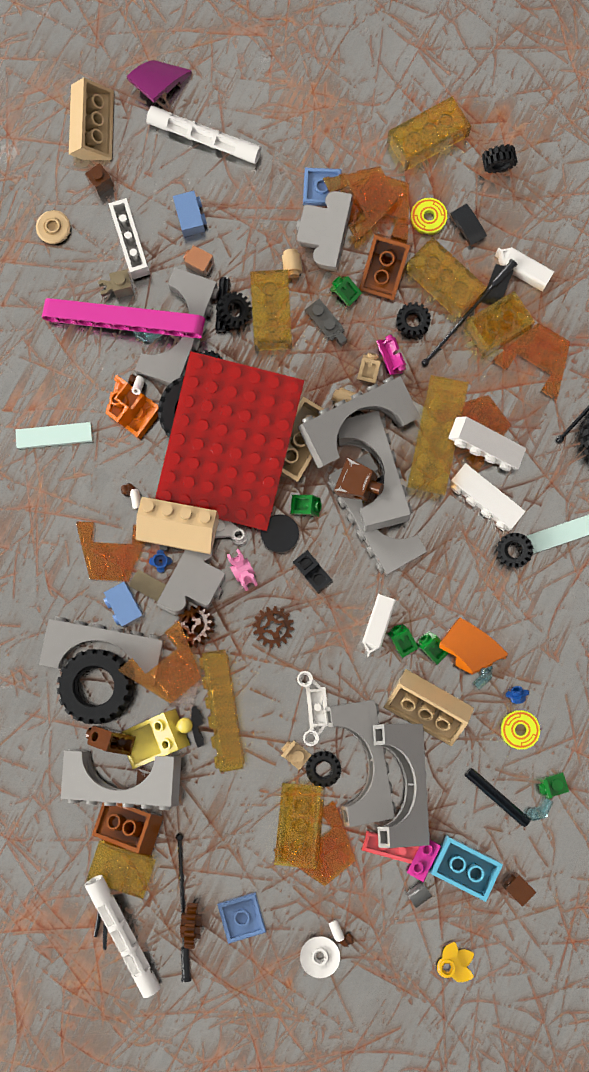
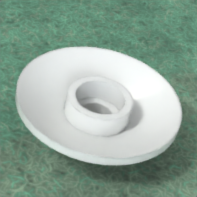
(320, 967)

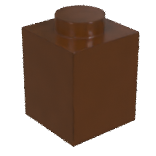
(99, 179)
(518, 888)

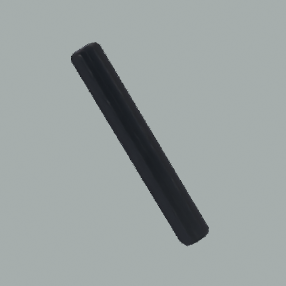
(498, 797)

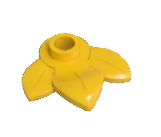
(458, 961)

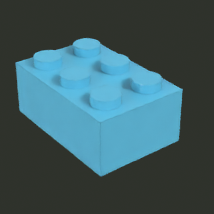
(466, 868)

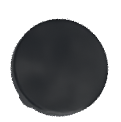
(281, 534)

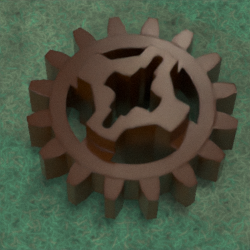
(195, 626)
(261, 630)
(191, 925)

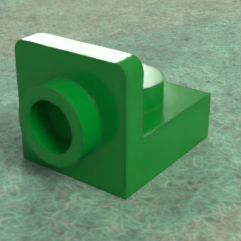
(345, 289)
(306, 505)
(402, 640)
(430, 645)
(553, 785)

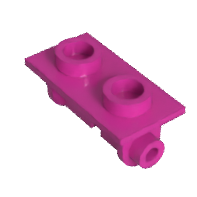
(394, 362)
(424, 860)

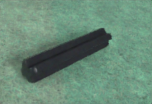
(224, 286)

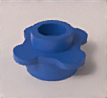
(165, 561)
(517, 695)

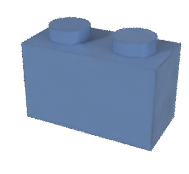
(189, 214)
(123, 604)

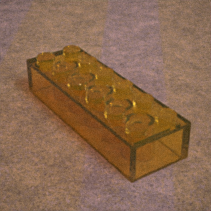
(433, 449)
(223, 711)

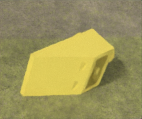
(158, 737)

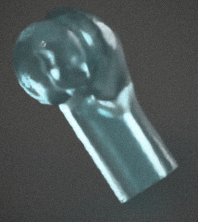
(146, 337)
(486, 676)
(540, 812)

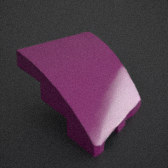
(157, 77)

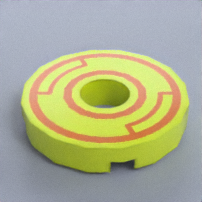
(432, 206)
(531, 725)

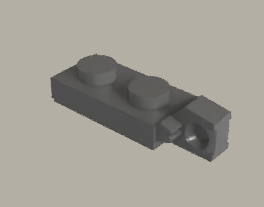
(326, 322)

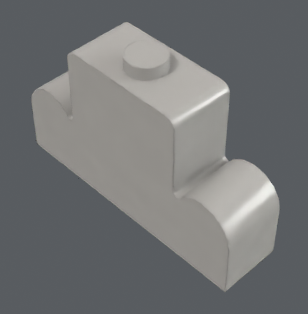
(326, 229)
(191, 581)

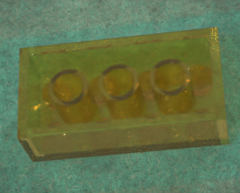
(429, 133)
(445, 278)
(271, 310)
(299, 826)

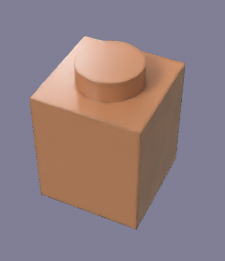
(198, 260)

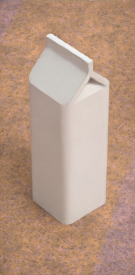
(527, 268)
(378, 623)

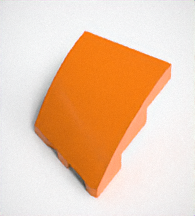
(131, 410)
(471, 647)

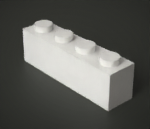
(129, 238)
(487, 443)
(486, 497)

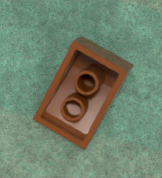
(385, 266)
(128, 827)

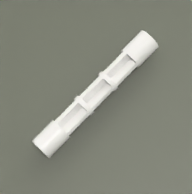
(205, 135)
(122, 936)

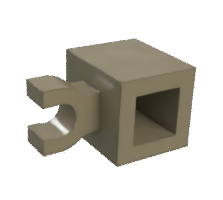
(119, 284)

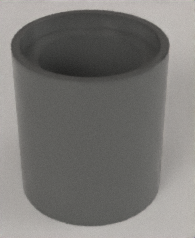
(418, 894)

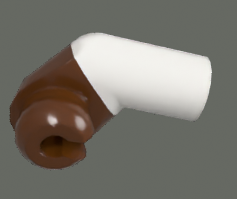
(138, 382)
(133, 492)
(338, 935)

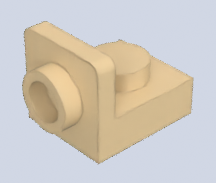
(369, 367)
(295, 754)

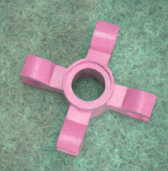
(242, 570)

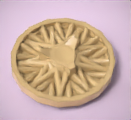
(53, 227)

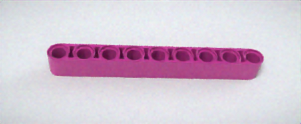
(123, 318)

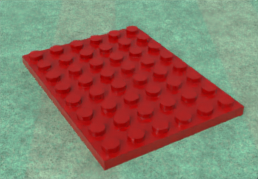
(229, 439)

